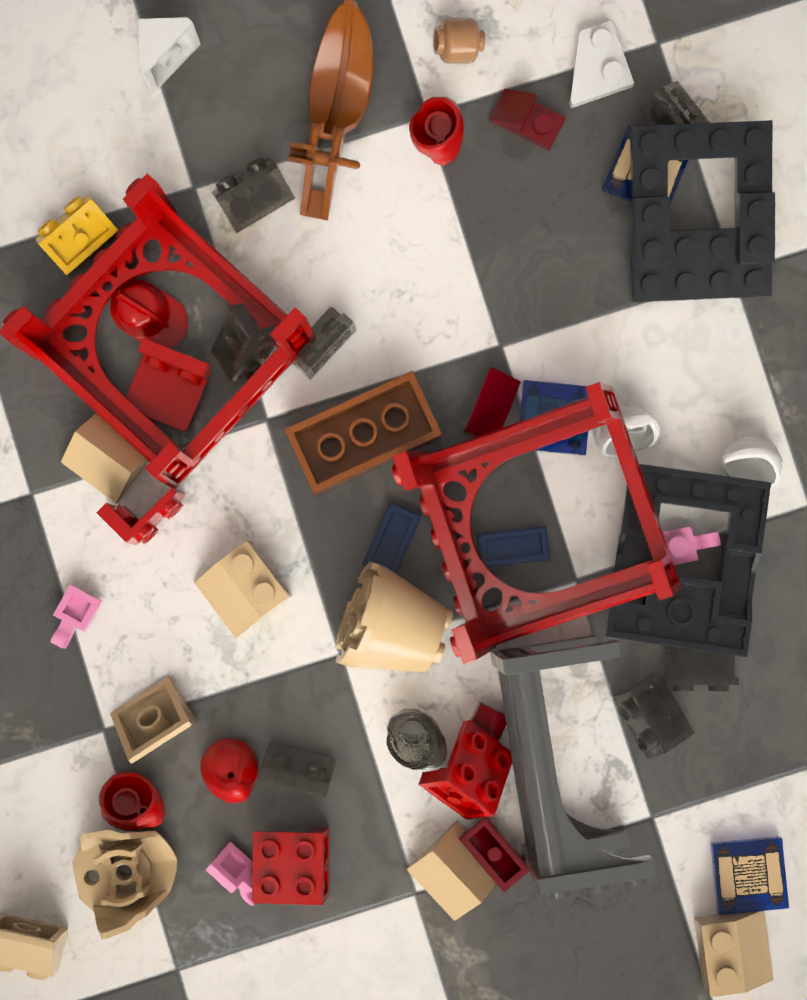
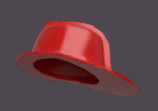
(149, 313)

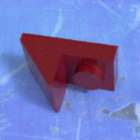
(526, 118)

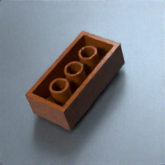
(363, 433)

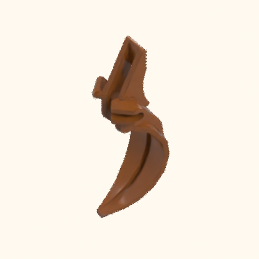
(336, 101)

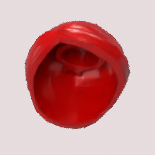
(438, 129)
(226, 760)
(124, 798)

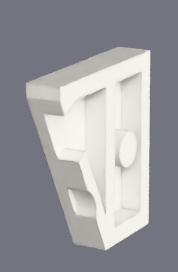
(599, 65)

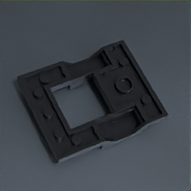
(702, 261)
(702, 612)

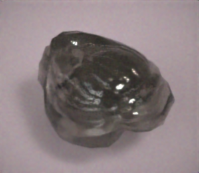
(407, 738)

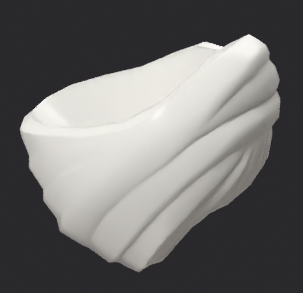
(641, 426)
(752, 459)

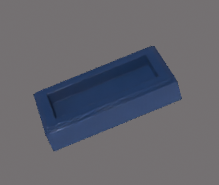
(392, 537)
(514, 546)

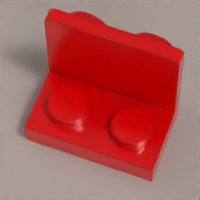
(168, 385)
(132, 529)
(473, 775)
(291, 867)

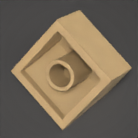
(242, 588)
(30, 946)
(733, 952)

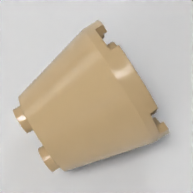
(391, 624)

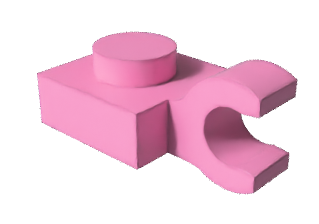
(684, 545)
(75, 611)
(233, 871)

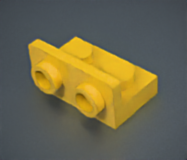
(75, 233)

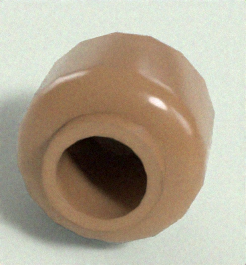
(458, 40)

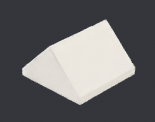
(164, 47)

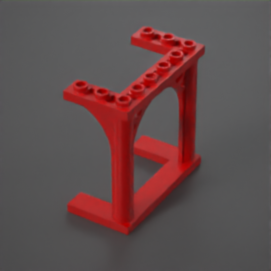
(46, 339)
(488, 628)

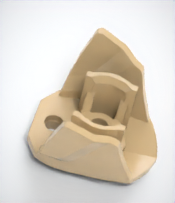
(118, 897)

